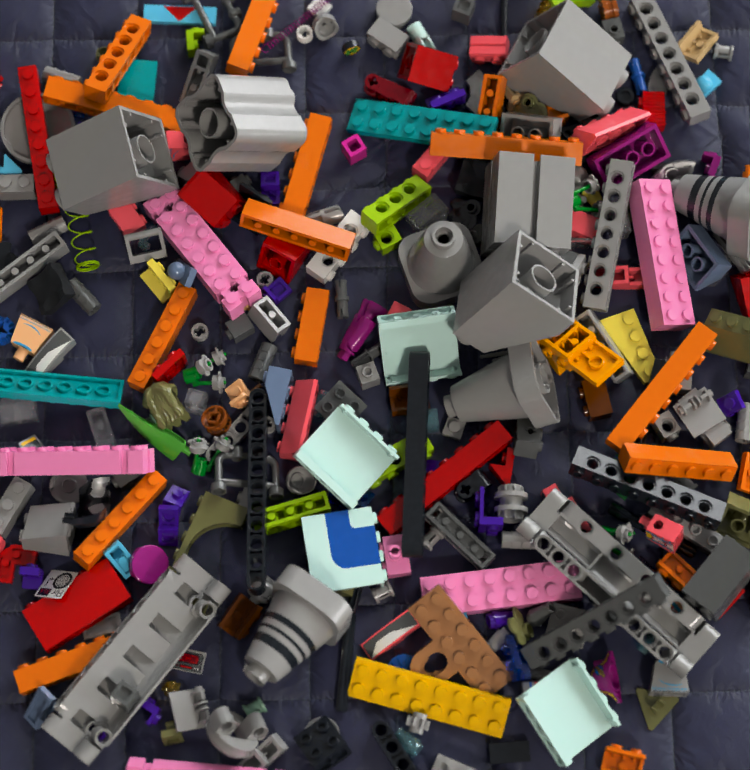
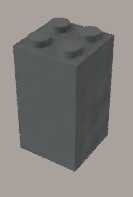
(719, 579)

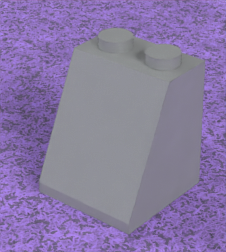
(46, 531)

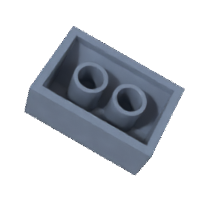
(702, 257)

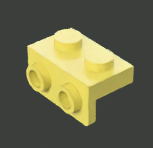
(158, 281)

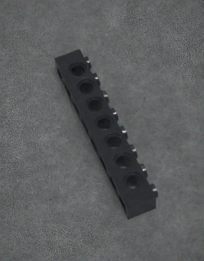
(657, 488)

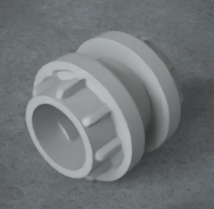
(511, 503)

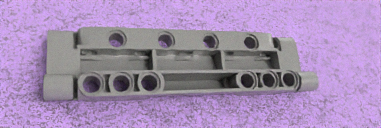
(610, 576)

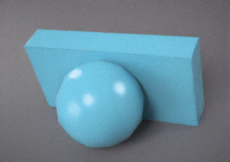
(708, 82)

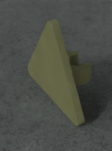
(654, 707)

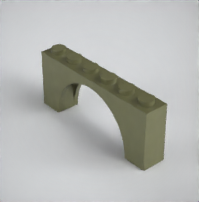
(211, 514)

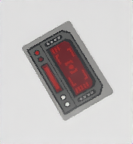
(191, 661)

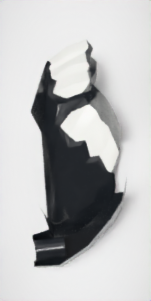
(93, 504)

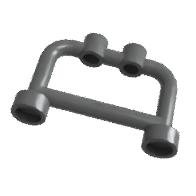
(211, 38)
(288, 64)
(220, 485)

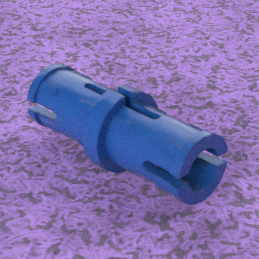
(637, 76)

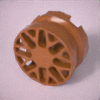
(608, 9)
(215, 419)

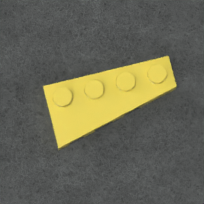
(632, 342)

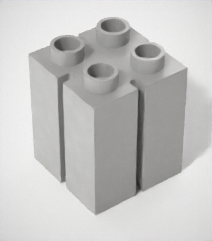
(528, 198)

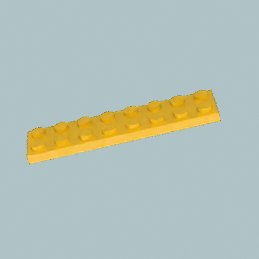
(430, 696)

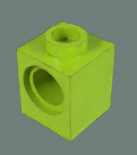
(390, 233)

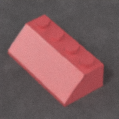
(609, 128)
(299, 418)

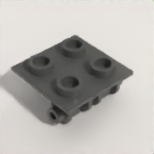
(337, 395)

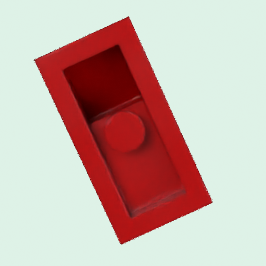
(502, 472)

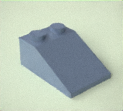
(278, 386)

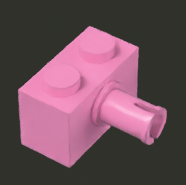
(394, 563)

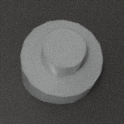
(325, 26)

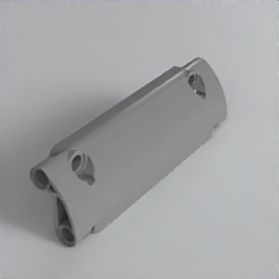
(138, 653)

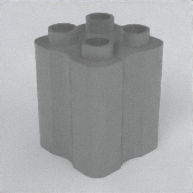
(240, 123)

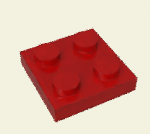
(171, 367)

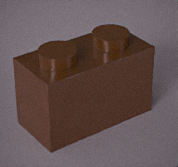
(596, 401)

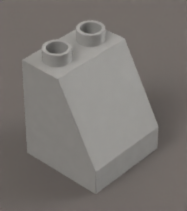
(567, 62)
(111, 161)
(516, 296)

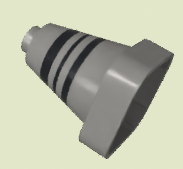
(719, 206)
(296, 624)

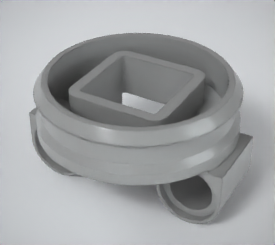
(248, 732)

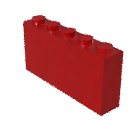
(85, 603)

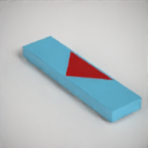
(178, 15)

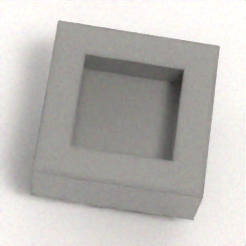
(453, 428)

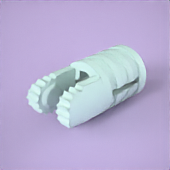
(419, 35)

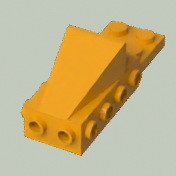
(582, 352)

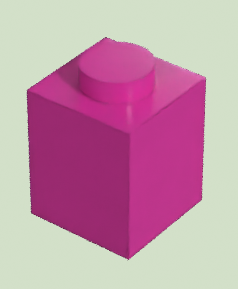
(353, 149)

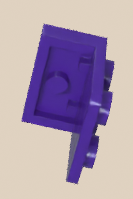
(487, 525)

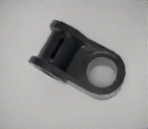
(472, 485)

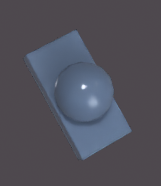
(182, 272)
(40, 707)

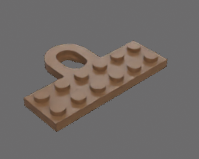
(458, 641)

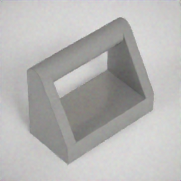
(145, 256)

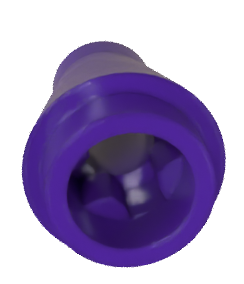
(498, 619)

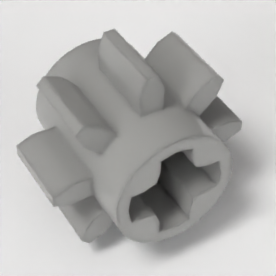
(417, 723)

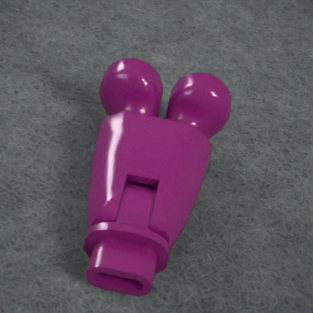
(360, 328)

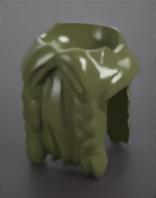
(165, 405)

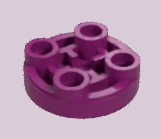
(148, 564)

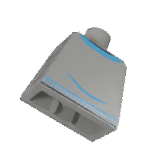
(665, 681)

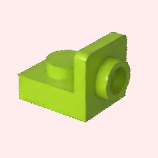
(192, 38)

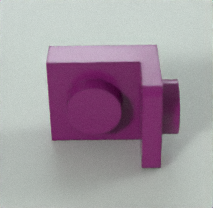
(712, 160)

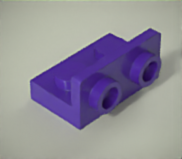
(447, 100)

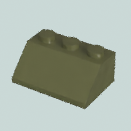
(732, 336)
(736, 519)

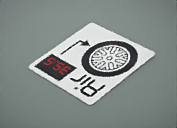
(56, 584)

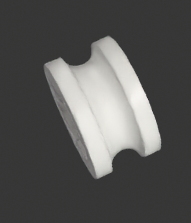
(307, 39)

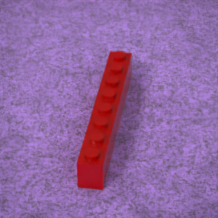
(37, 136)
(451, 472)

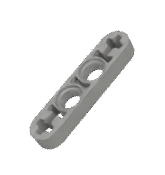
(236, 436)

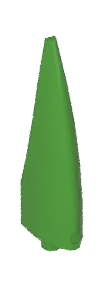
(163, 440)

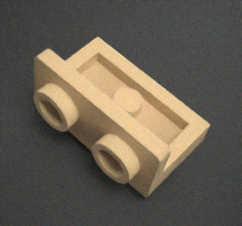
(697, 42)

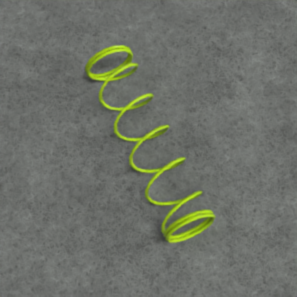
(91, 267)

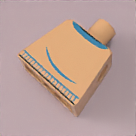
(29, 337)

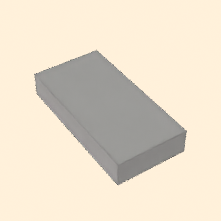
(104, 627)

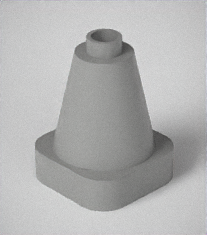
(437, 262)
(507, 389)

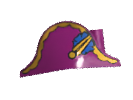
(607, 677)

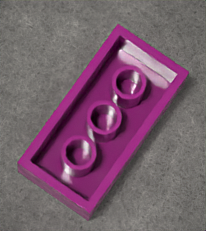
(642, 146)

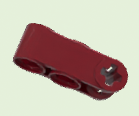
(388, 91)

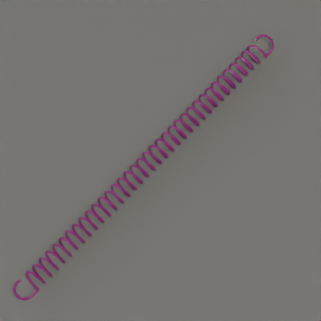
(297, 23)

